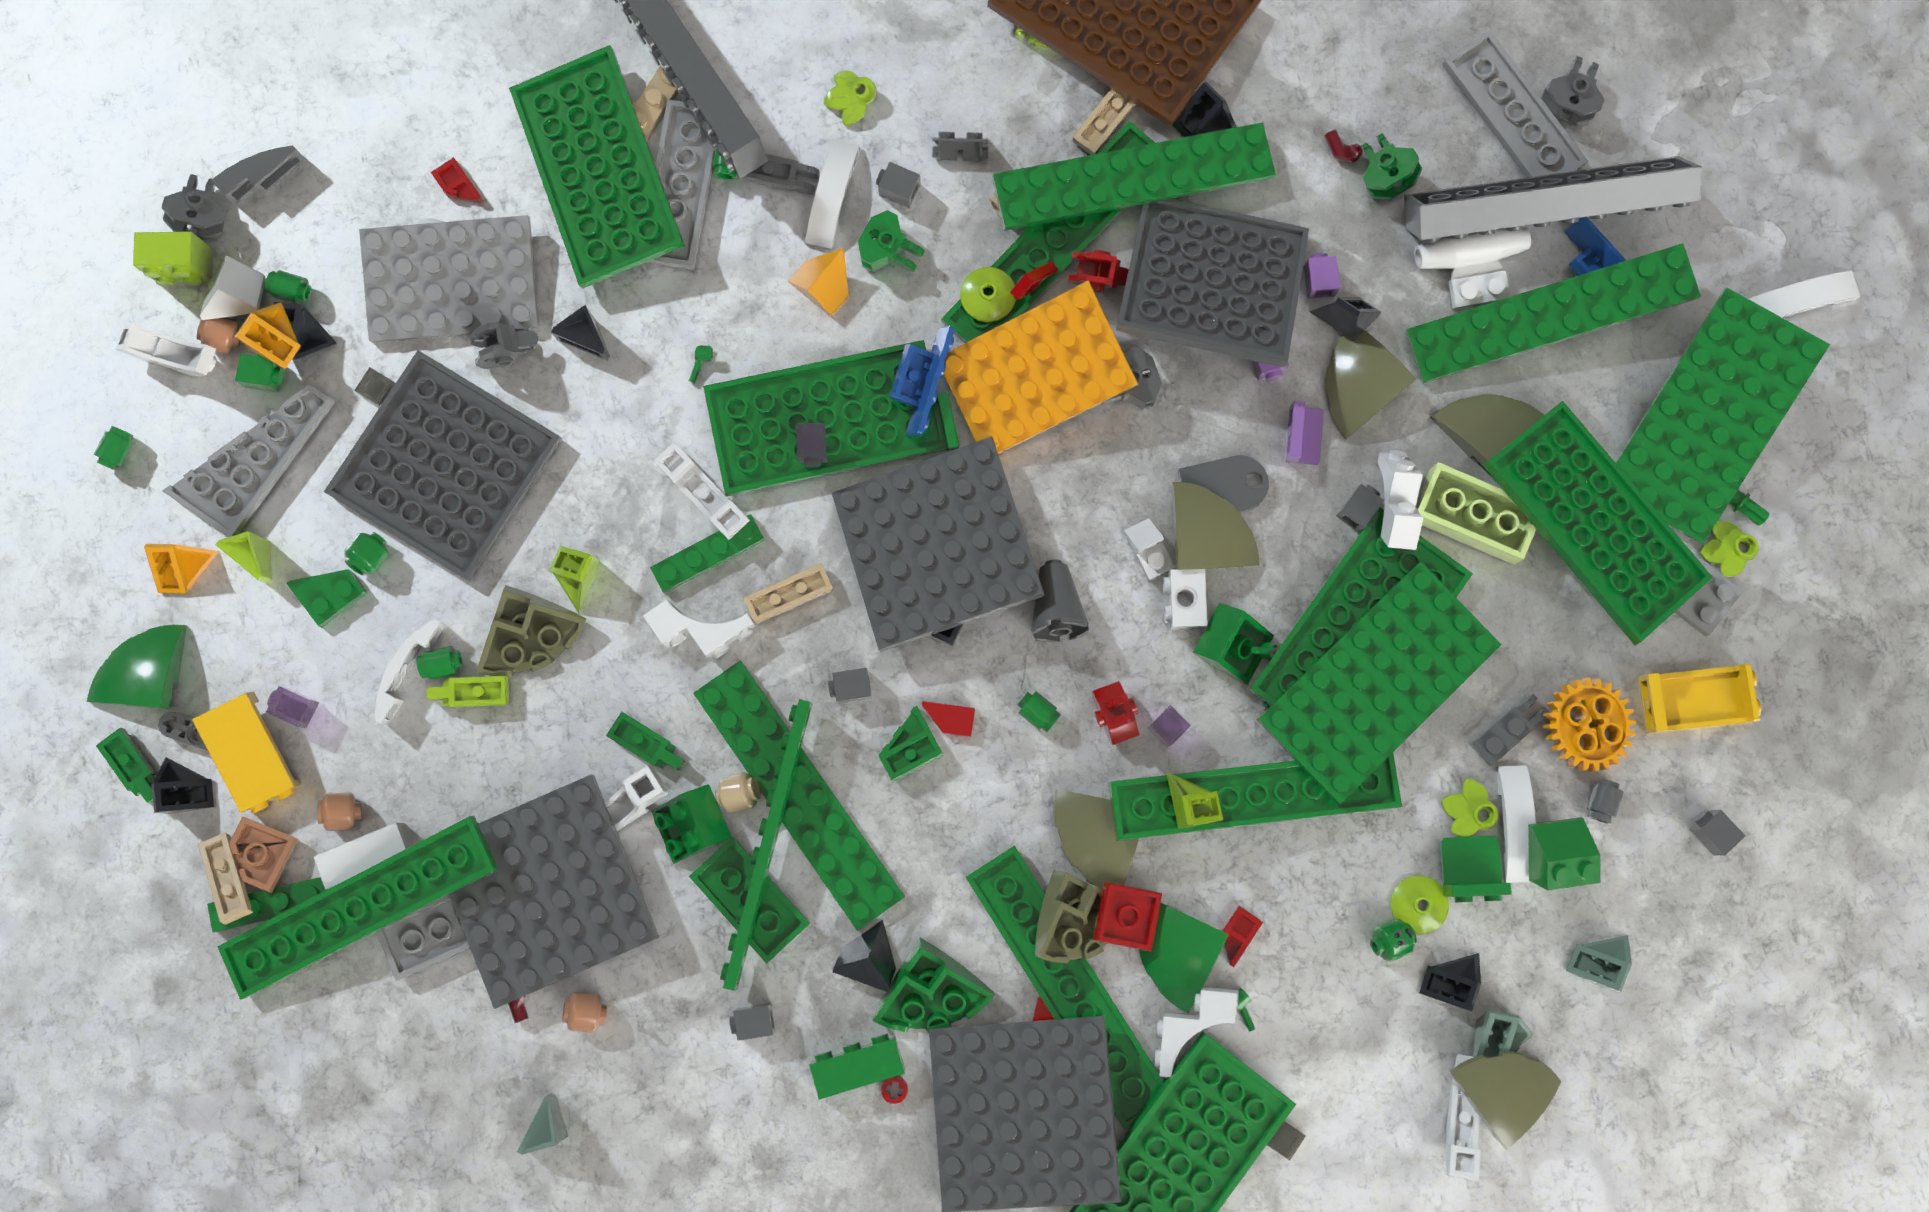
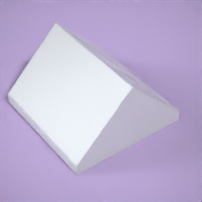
(232, 291)

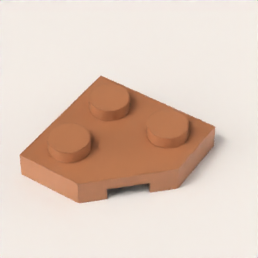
(261, 853)

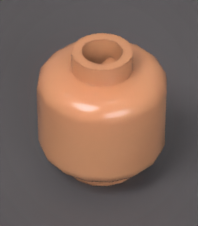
(219, 334)
(338, 811)
(584, 1012)

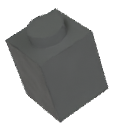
(898, 184)
(1360, 507)
(850, 685)
(1716, 832)
(752, 1022)

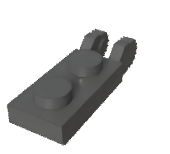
(782, 173)
(1507, 731)

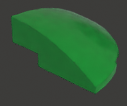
(141, 669)
(1181, 956)
(931, 992)

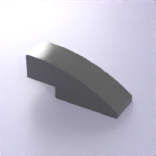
(257, 171)

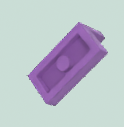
(1304, 434)

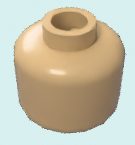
(738, 792)

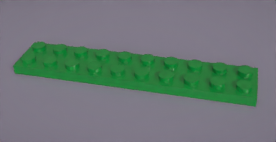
(1133, 176)
(1044, 244)
(1553, 313)
(1246, 798)
(812, 810)
(357, 907)
(1067, 989)

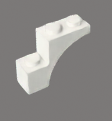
(168, 351)
(1401, 488)
(712, 639)
(635, 797)
(1215, 1008)

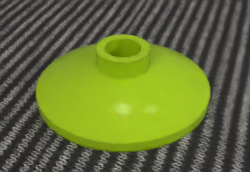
(985, 307)
(1405, 903)

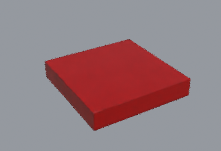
(1127, 916)

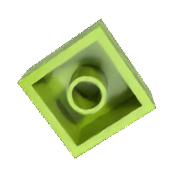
(173, 257)

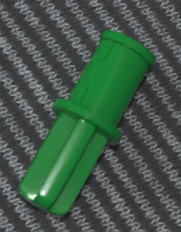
(1749, 508)

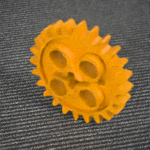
(1567, 732)

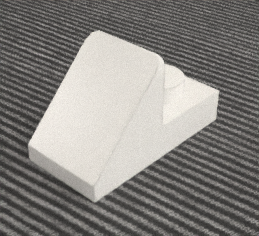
(1149, 549)

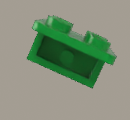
(1472, 868)

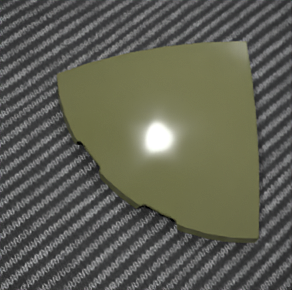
(1362, 381)
(1485, 423)
(1209, 530)
(527, 634)
(1090, 839)
(1068, 920)
(1507, 1092)

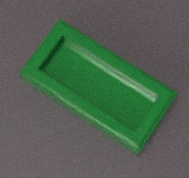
(948, 421)

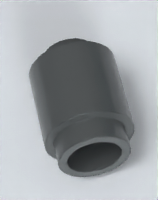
(1604, 801)

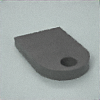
(1228, 480)

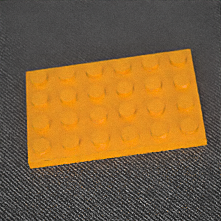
(1038, 369)

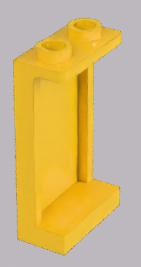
(1699, 698)
(245, 753)

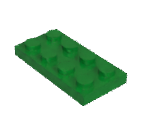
(723, 882)

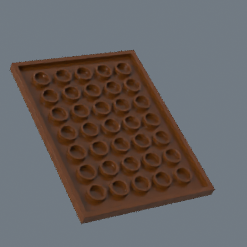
(1140, 48)

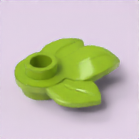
(846, 96)
(1726, 550)
(1466, 807)

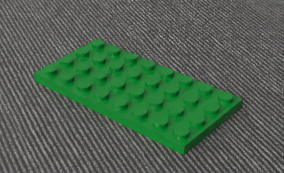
(596, 167)
(1718, 412)
(758, 417)
(1598, 522)
(1348, 593)
(1378, 683)
(1197, 1135)

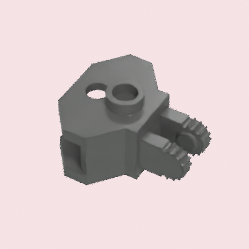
(1574, 93)
(194, 208)
(502, 344)
(1146, 392)

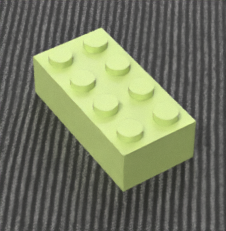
(1474, 514)

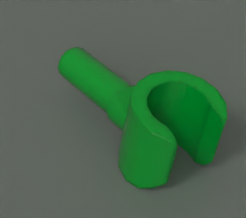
(702, 353)
(1263, 649)
(1243, 1000)

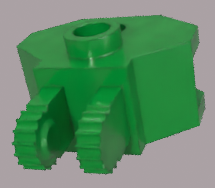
(1390, 167)
(888, 246)

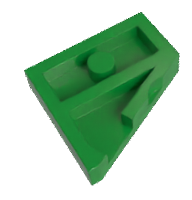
(327, 594)
(910, 747)

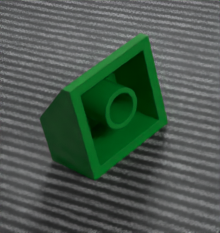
(1229, 641)
(1562, 854)

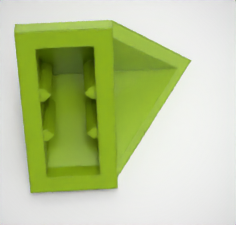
(251, 553)
(574, 573)
(1193, 803)

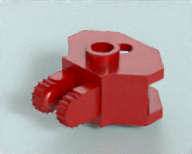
(1099, 269)
(1115, 713)

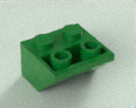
(690, 823)

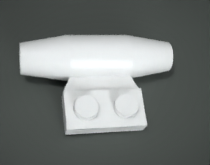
(1474, 263)

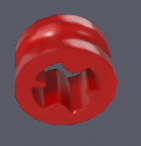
(886, 1094)

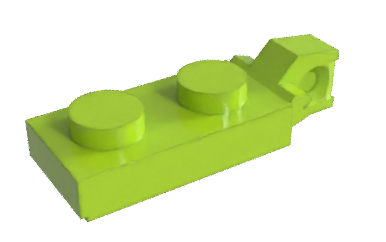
(472, 691)

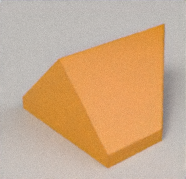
(823, 280)
(270, 335)
(177, 566)

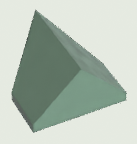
(1603, 962)
(1499, 1032)
(546, 1128)

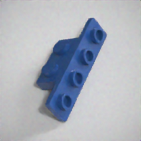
(1595, 248)
(919, 377)

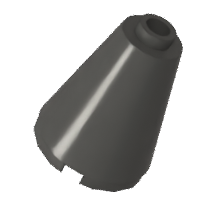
(1060, 609)

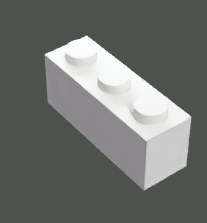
(362, 853)

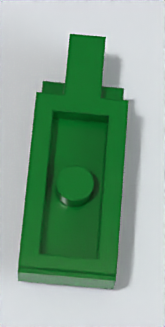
(644, 742)
(128, 763)

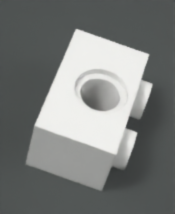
(1190, 582)

